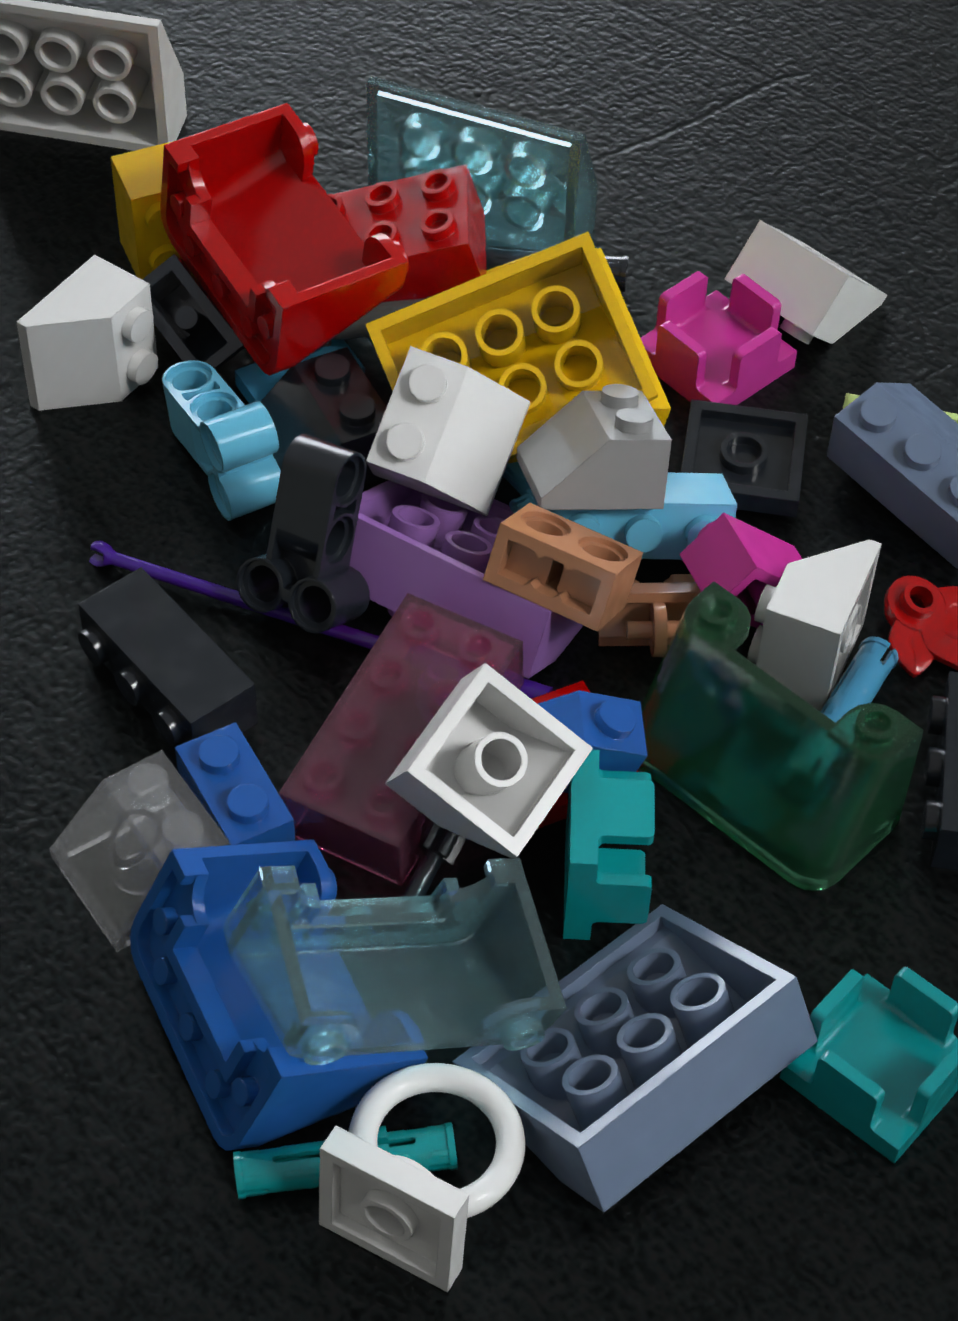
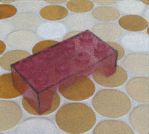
(341, 778)

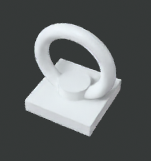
(397, 1203)

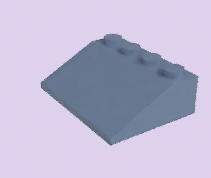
(649, 1053)

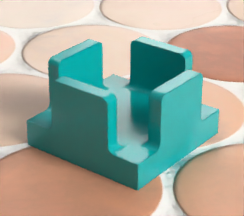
(606, 881)
(881, 1058)

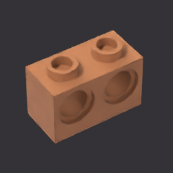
(562, 566)

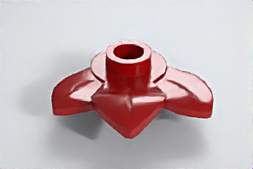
(922, 631)

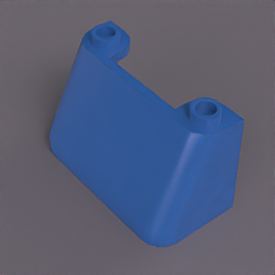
(212, 1019)

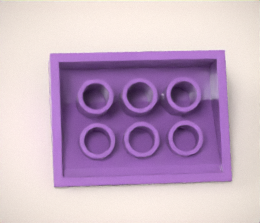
(441, 555)

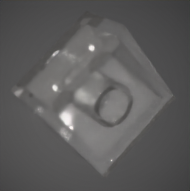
(125, 837)

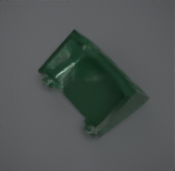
(764, 760)

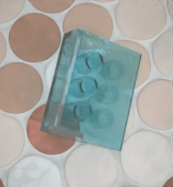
(527, 173)

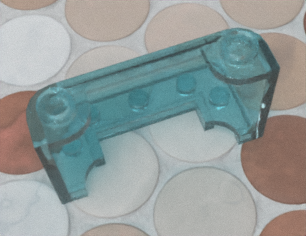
(396, 969)

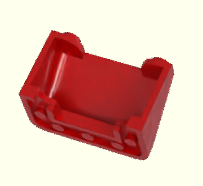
(271, 237)

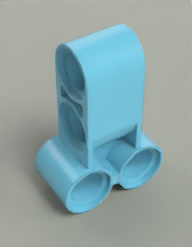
(224, 437)

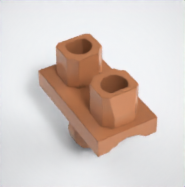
(650, 614)

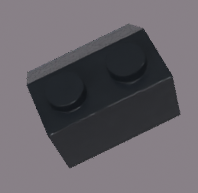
(329, 401)

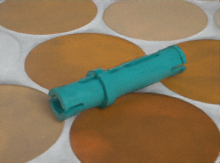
(299, 1164)

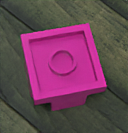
(716, 344)

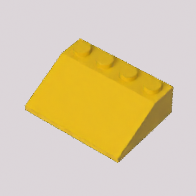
(530, 326)

